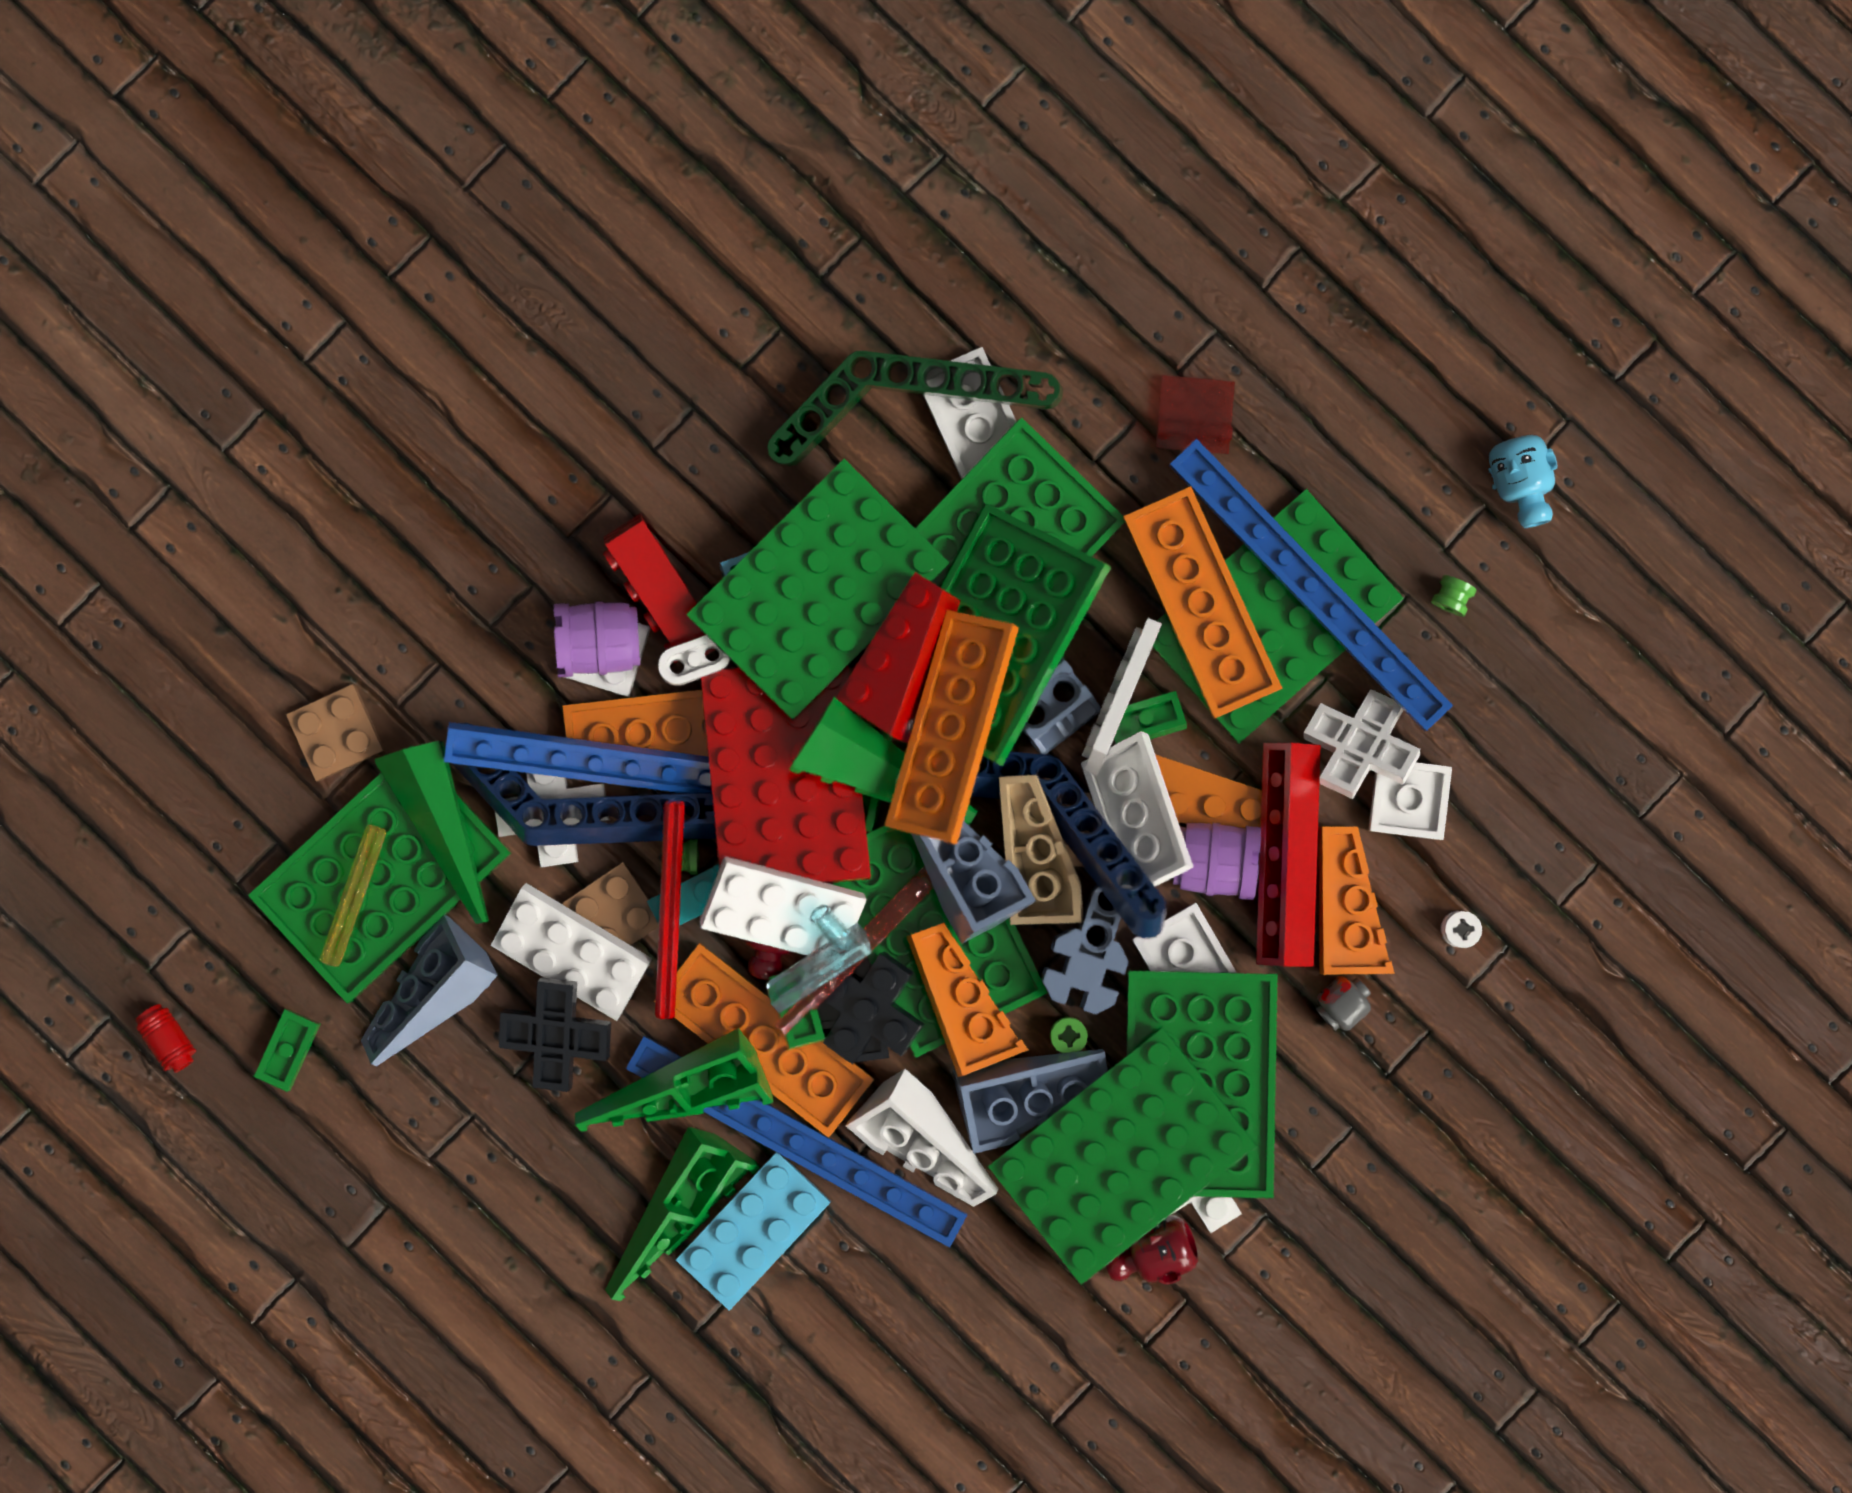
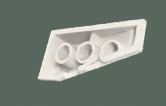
(915, 1128)

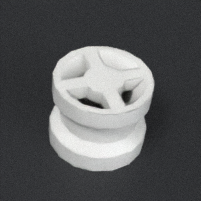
(1453, 929)

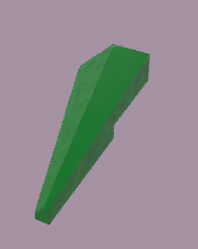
(854, 754)
(430, 800)
(711, 1076)
(694, 1181)

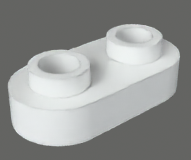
(694, 661)

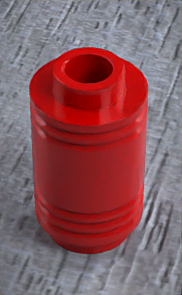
(165, 1038)

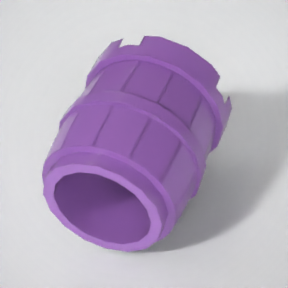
(596, 638)
(1221, 859)

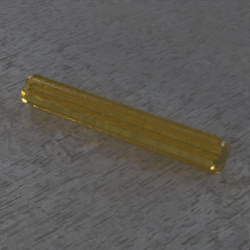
(353, 895)

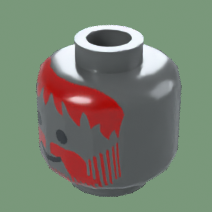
(1343, 1003)

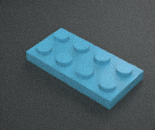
(753, 1230)

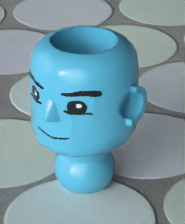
(1523, 474)

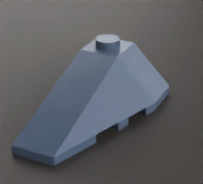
(973, 882)
(440, 983)
(1022, 1093)

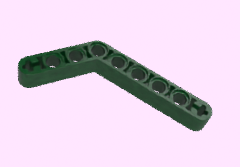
(914, 383)

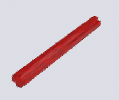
(669, 909)

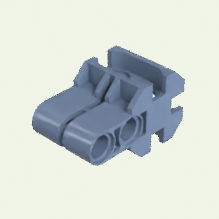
(1061, 717)
(1086, 962)

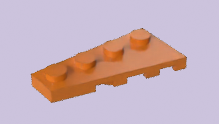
(1209, 797)
(1348, 917)
(965, 1012)

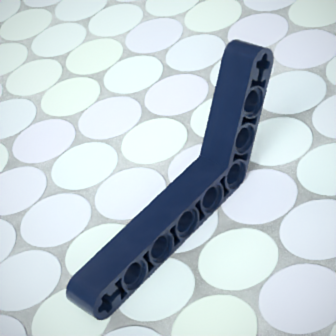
(587, 810)
(1138, 906)

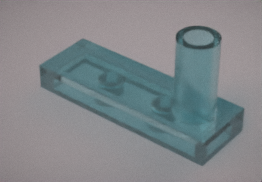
(841, 951)

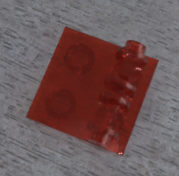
(1195, 410)

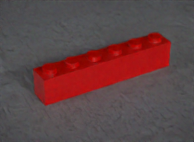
(1288, 854)

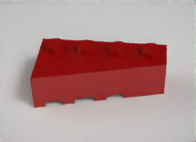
(653, 581)
(896, 664)

